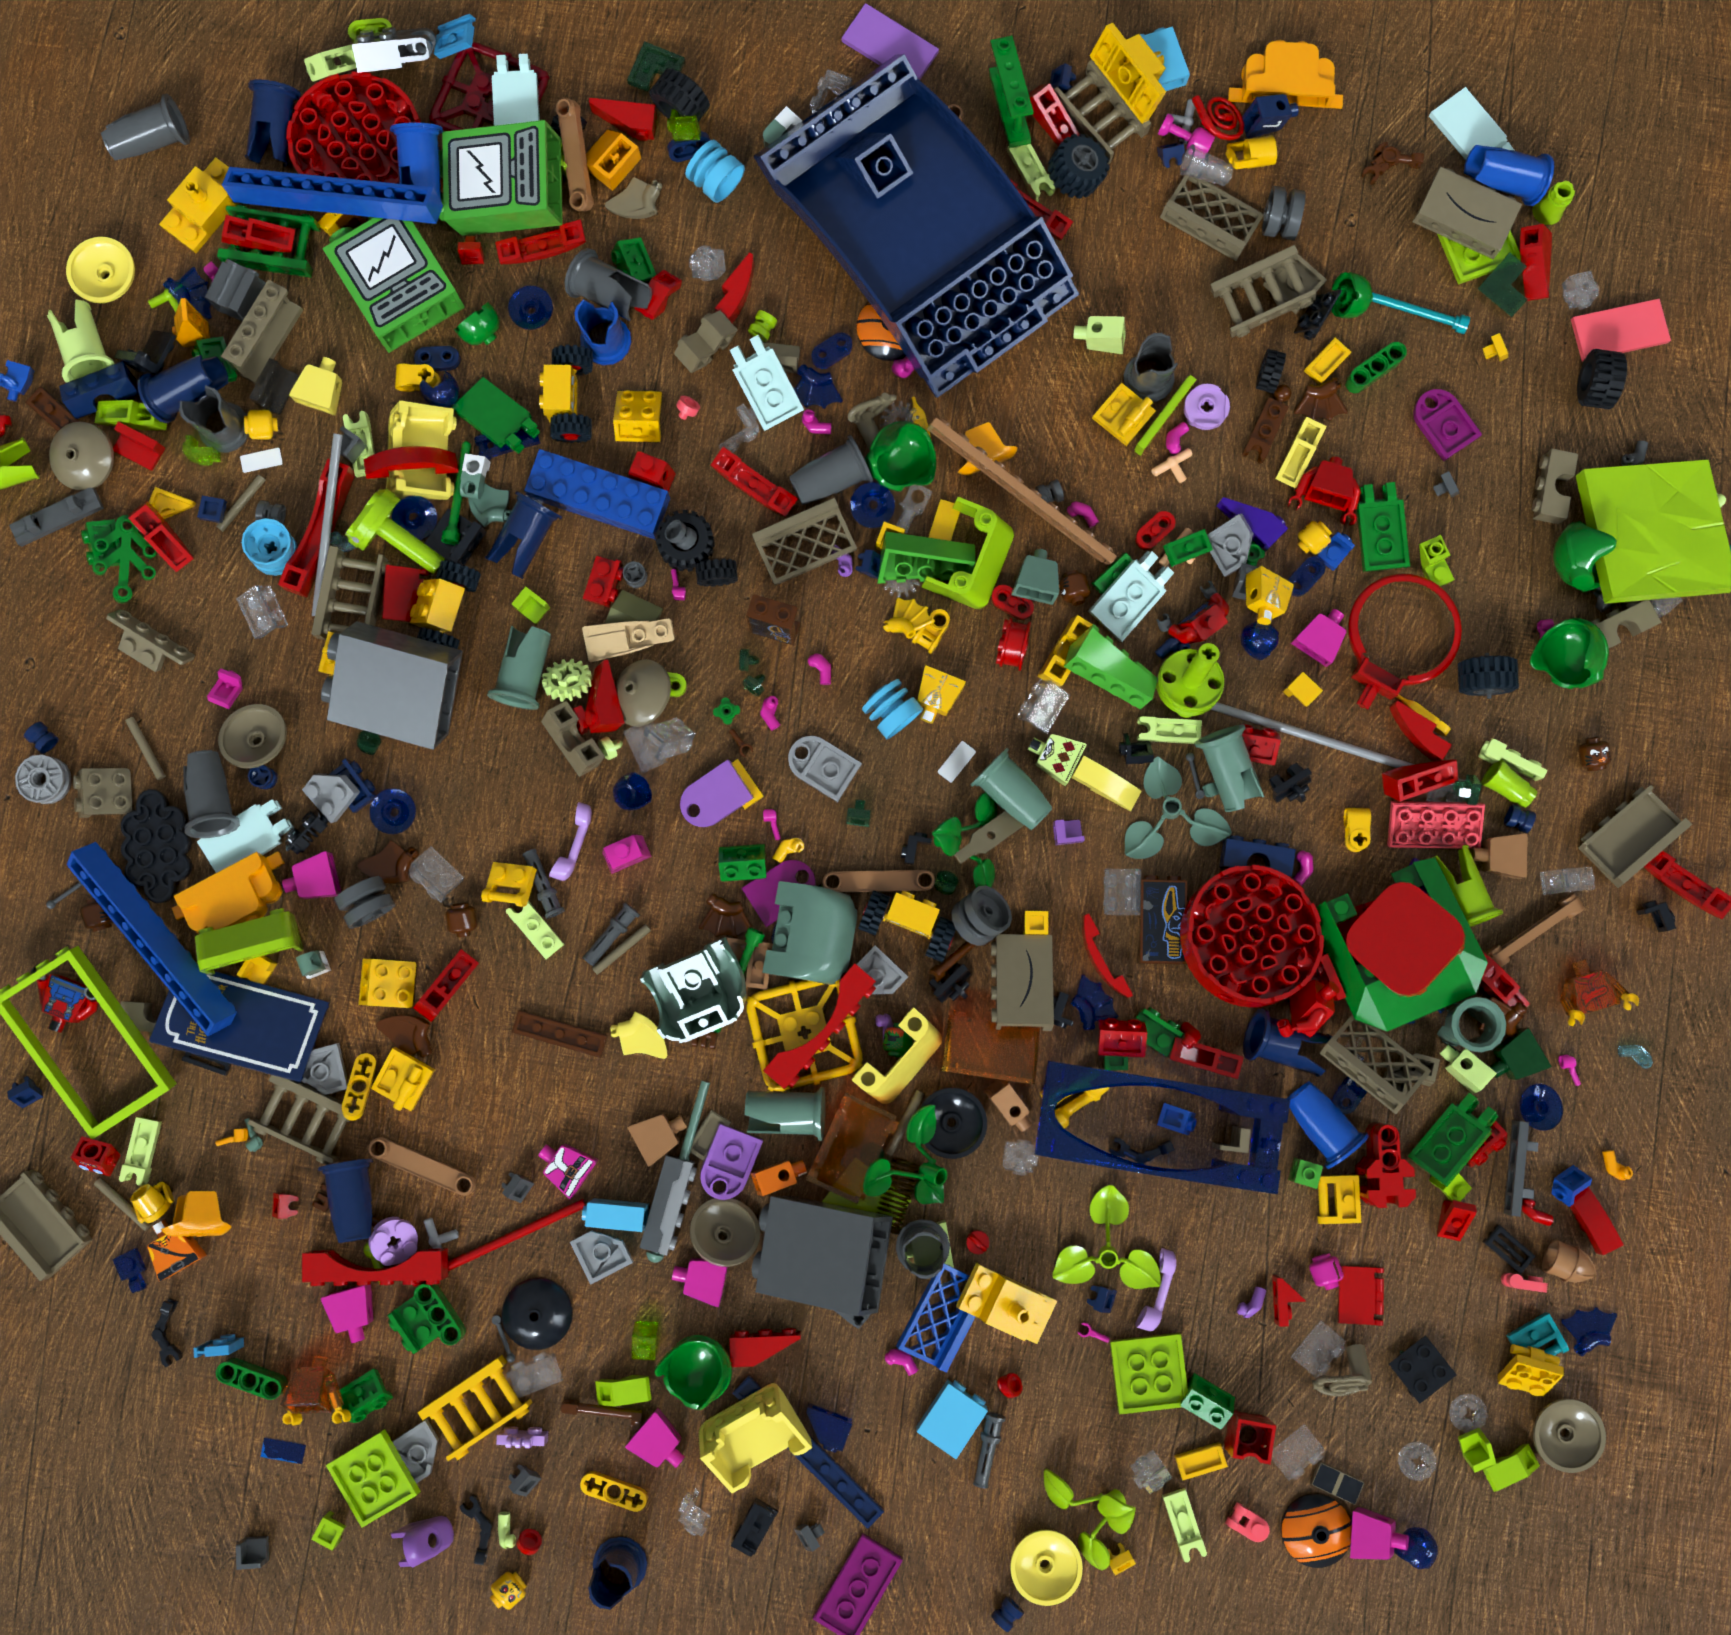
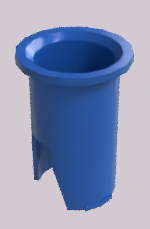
(418, 154)
(1511, 172)
(617, 337)
(1325, 1124)

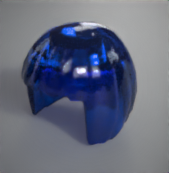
(444, 394)
(1259, 639)
(632, 792)
(1421, 1548)

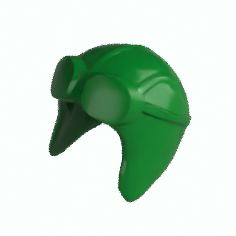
(902, 456)
(1577, 552)
(1572, 653)
(696, 1371)

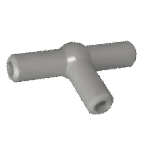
(1186, 120)
(436, 1240)

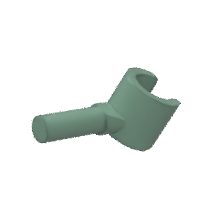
(1210, 790)
(255, 1142)

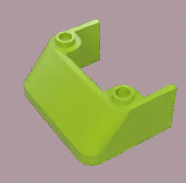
(977, 587)
(246, 940)

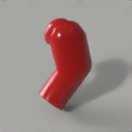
(1535, 1215)

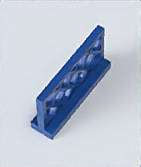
(957, 1323)

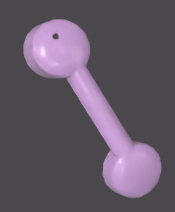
(565, 866)
(1150, 1317)

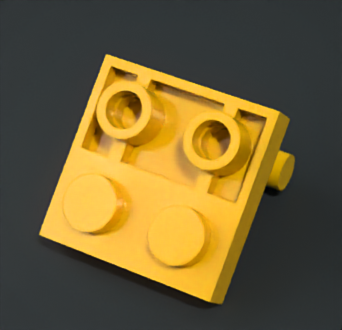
(1124, 414)
(402, 1079)
(1531, 1370)

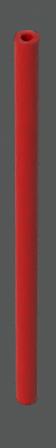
(514, 1235)

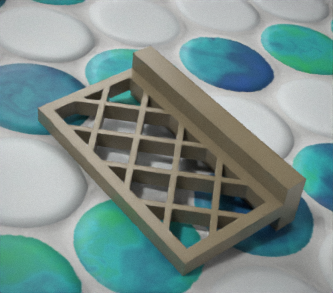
(1204, 227)
(799, 523)
(1365, 1073)

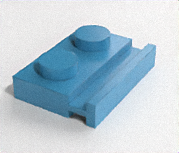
(454, 36)
(222, 1346)

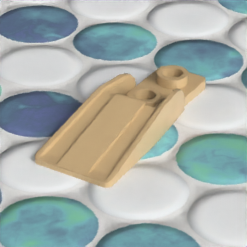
(625, 637)

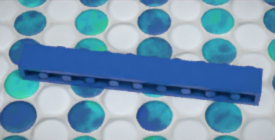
(333, 195)
(151, 938)

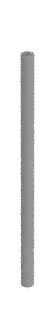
(328, 515)

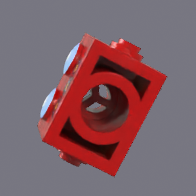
(95, 1156)

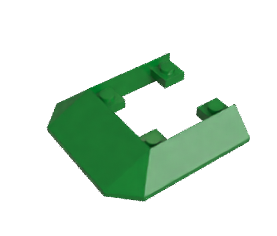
(1370, 998)

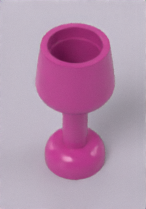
(1199, 137)

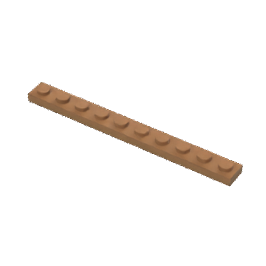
(1015, 486)

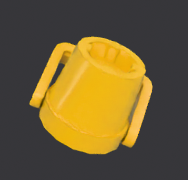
(150, 1203)

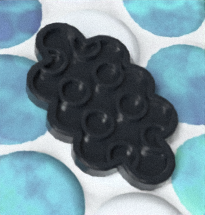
(156, 846)

